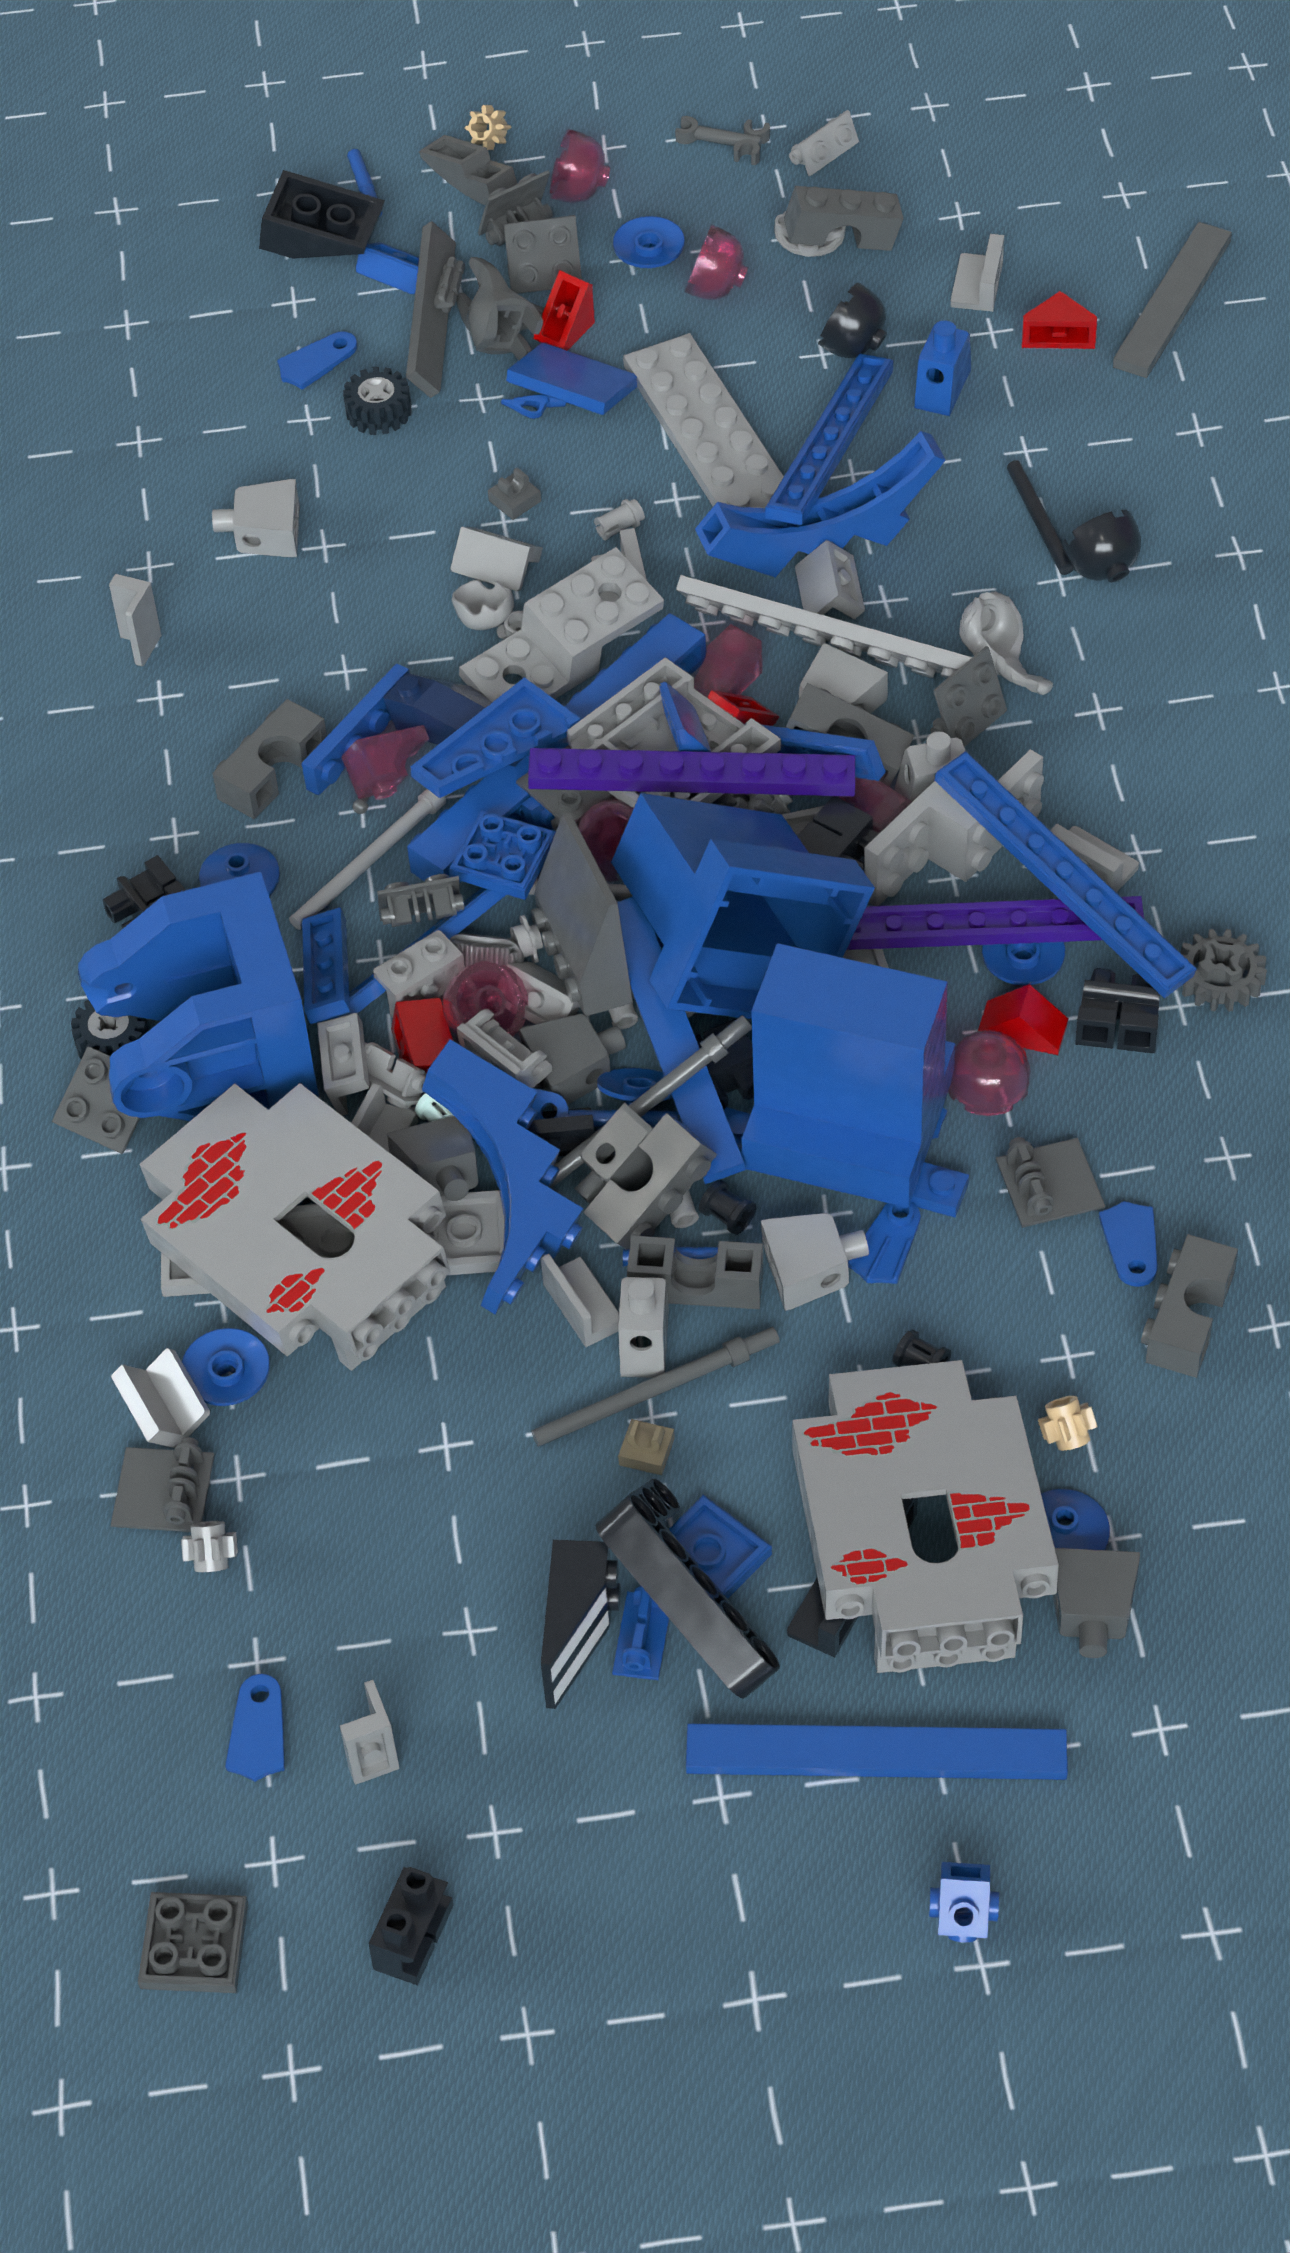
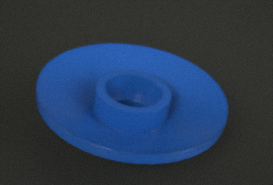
(648, 242)
(240, 860)
(1041, 961)
(628, 1083)
(227, 1352)
(1089, 1526)

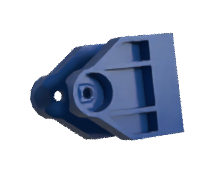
(223, 996)

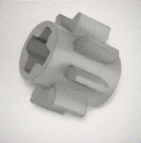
(209, 1546)

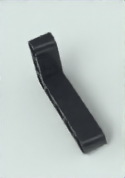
(683, 1589)

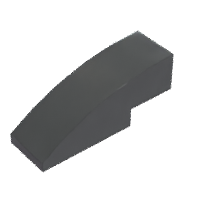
(467, 167)

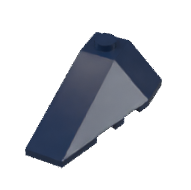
(435, 703)

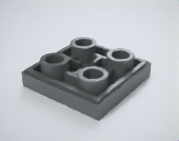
(193, 1942)

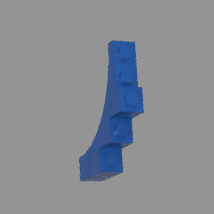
(867, 509)
(497, 1116)

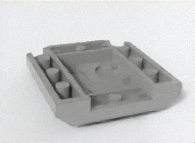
(637, 722)

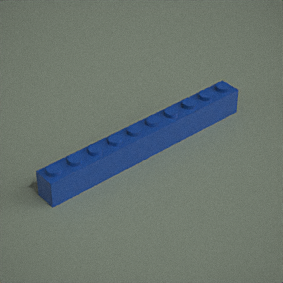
(498, 793)

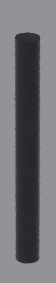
(1039, 516)

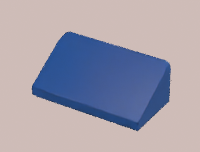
(389, 266)
(683, 721)

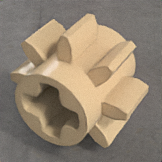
(497, 127)
(1067, 1423)

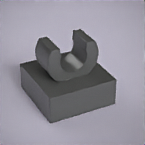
(514, 494)

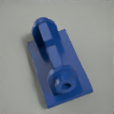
(641, 1637)

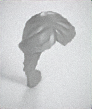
(996, 623)

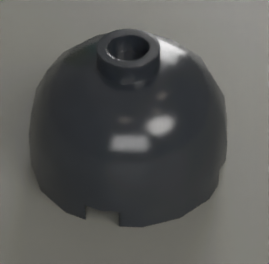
(855, 324)
(1104, 547)

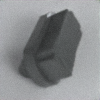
(487, 948)

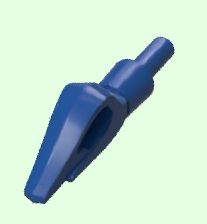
(538, 401)

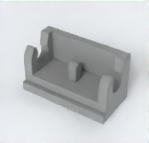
(502, 1049)

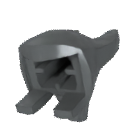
(498, 313)

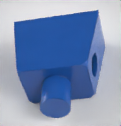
(949, 352)

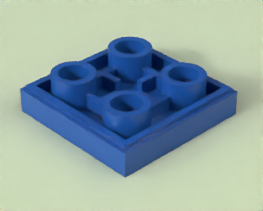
(502, 854)

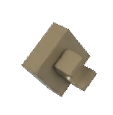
(646, 1447)

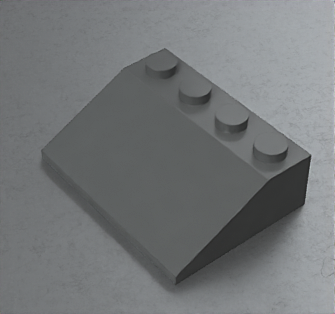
(581, 924)

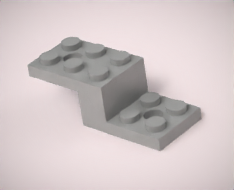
(567, 629)
(944, 833)

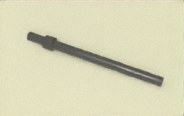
(712, 1049)
(733, 1352)

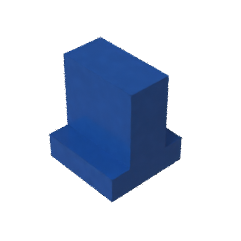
(725, 892)
(846, 1074)

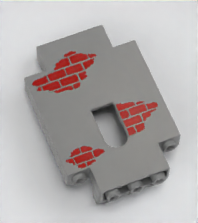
(248, 1166)
(917, 1437)

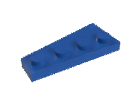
(494, 738)

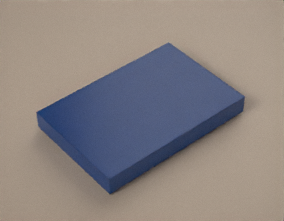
(572, 378)

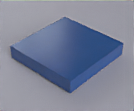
(720, 1544)

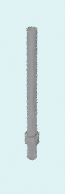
(426, 804)

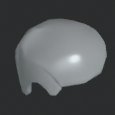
(482, 607)

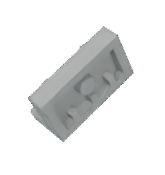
(420, 970)

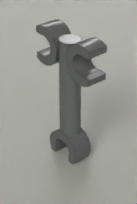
(743, 144)

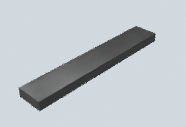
(1172, 300)
(429, 323)

